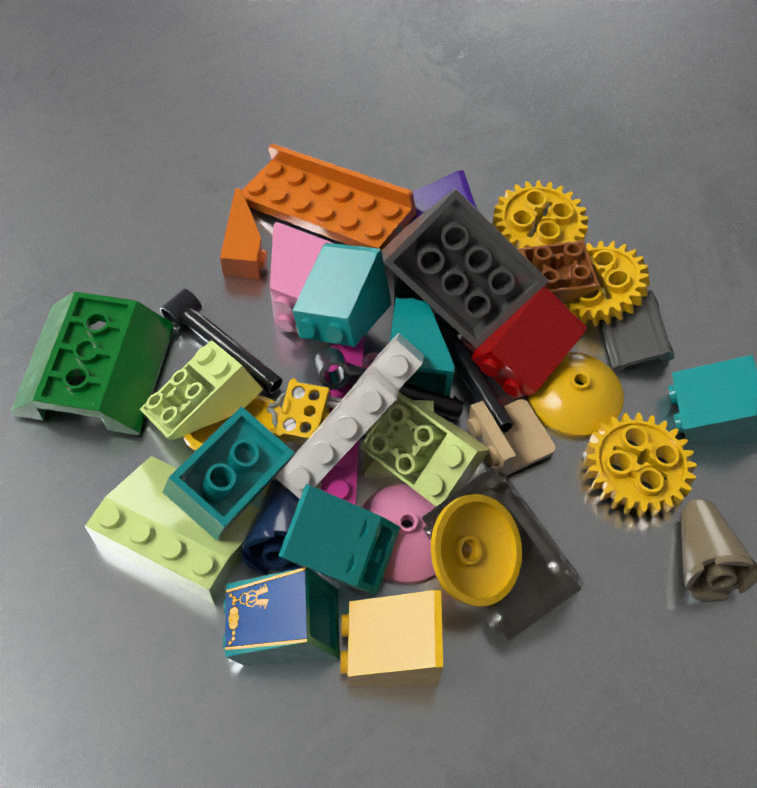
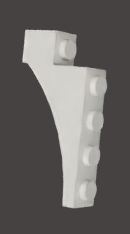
(352, 416)

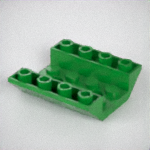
(117, 361)

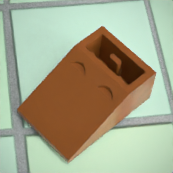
(565, 267)

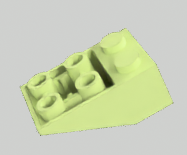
(201, 393)
(424, 449)

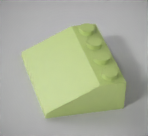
(162, 538)

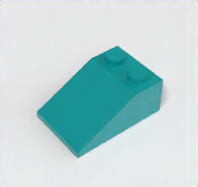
(227, 472)

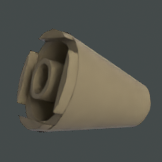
(713, 554)

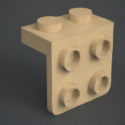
(518, 447)

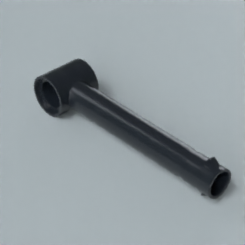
(185, 310)
(349, 374)
(472, 375)

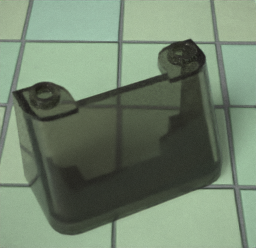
(545, 571)

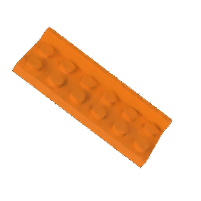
(330, 199)

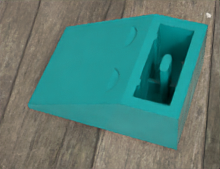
(339, 540)

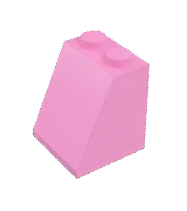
(291, 264)

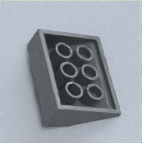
(463, 267)

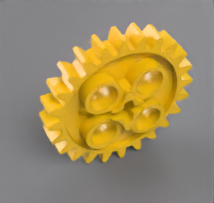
(525, 208)
(622, 277)
(626, 485)

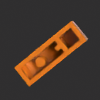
(242, 245)

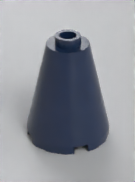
(269, 529)

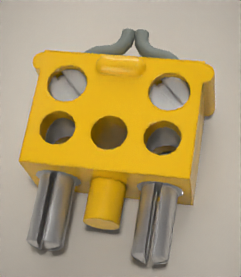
(298, 408)

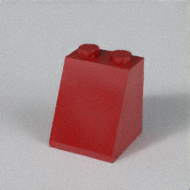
(529, 344)

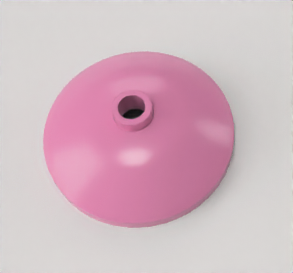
(411, 554)

